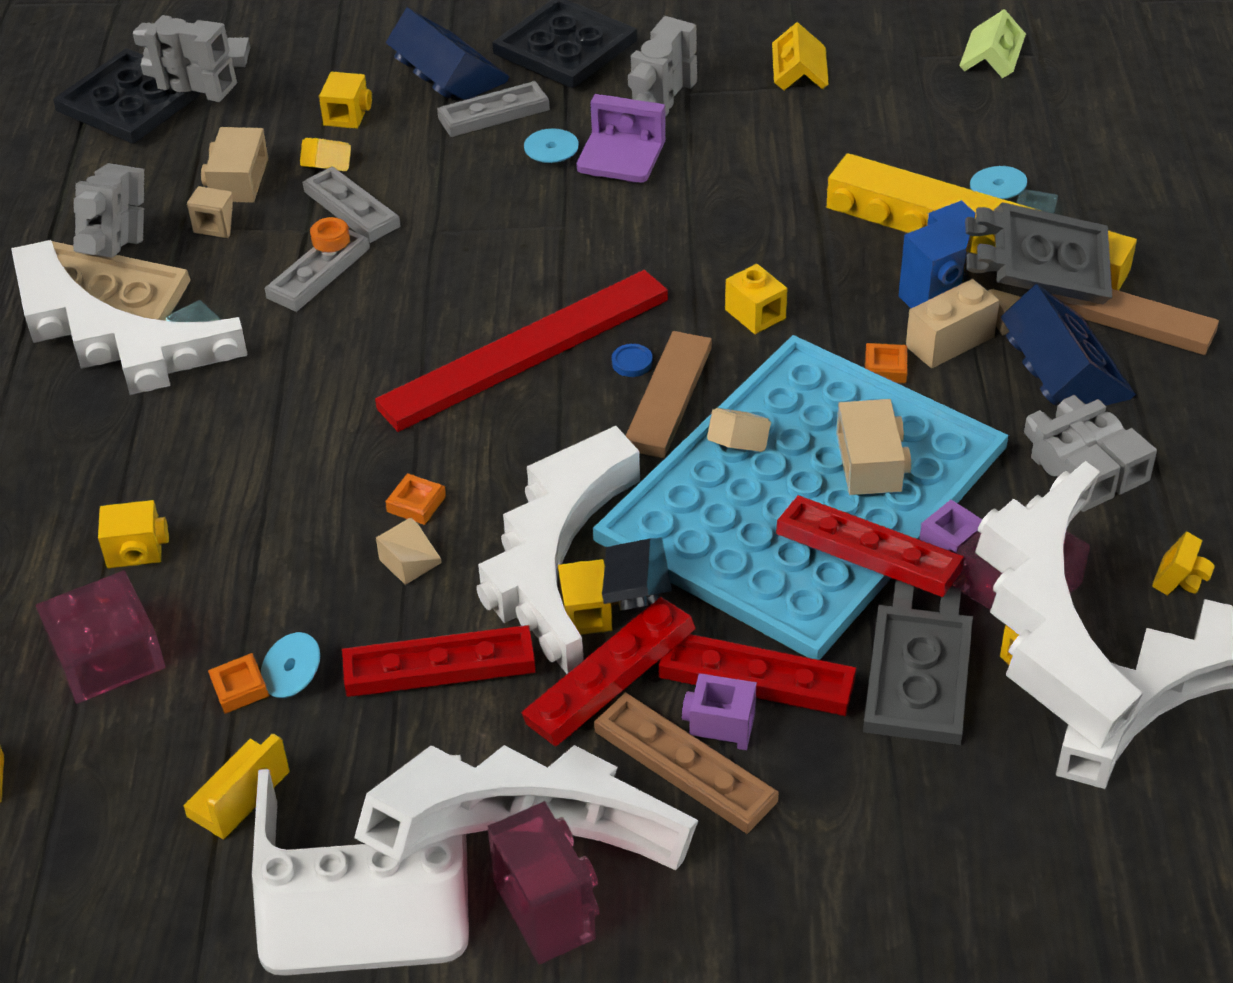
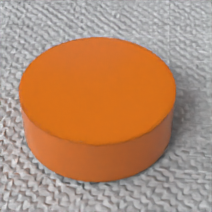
(330, 234)

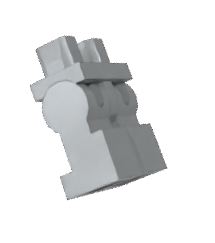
(187, 56)
(664, 63)
(104, 211)
(1094, 436)

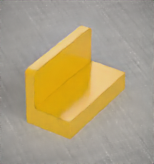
(799, 54)
(233, 789)

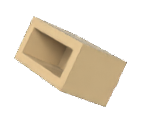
(236, 162)
(952, 323)
(872, 447)

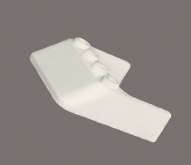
(354, 903)

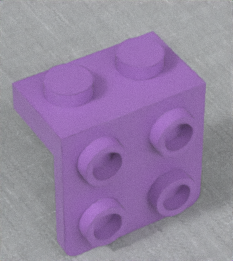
(623, 138)

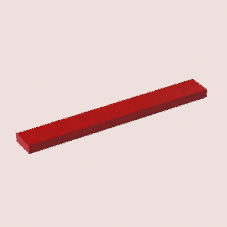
(520, 350)

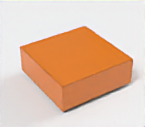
(887, 361)
(415, 498)
(238, 683)

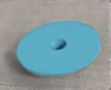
(551, 145)
(999, 182)
(290, 664)

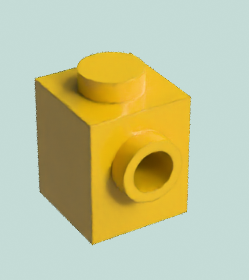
(344, 100)
(755, 298)
(131, 533)
(582, 596)

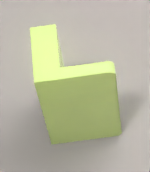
(997, 42)

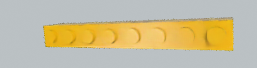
(906, 199)

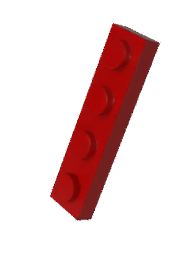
(870, 545)
(438, 660)
(608, 671)
(778, 675)

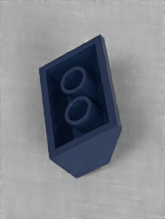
(442, 57)
(1063, 351)

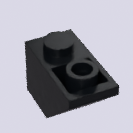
(635, 573)

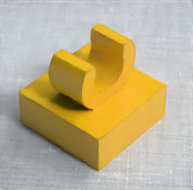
(1183, 566)

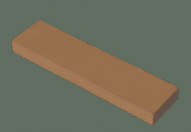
(1149, 320)
(668, 393)
(686, 762)

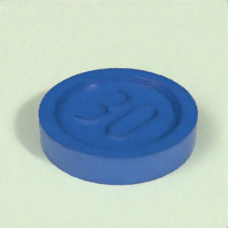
(632, 360)

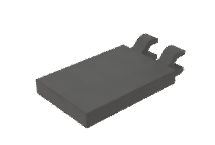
(1043, 249)
(919, 669)

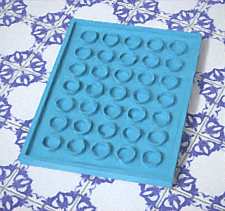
(724, 503)

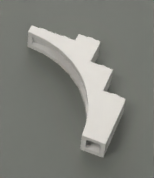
(102, 334)
(537, 535)
(1053, 650)
(1168, 674)
(447, 798)

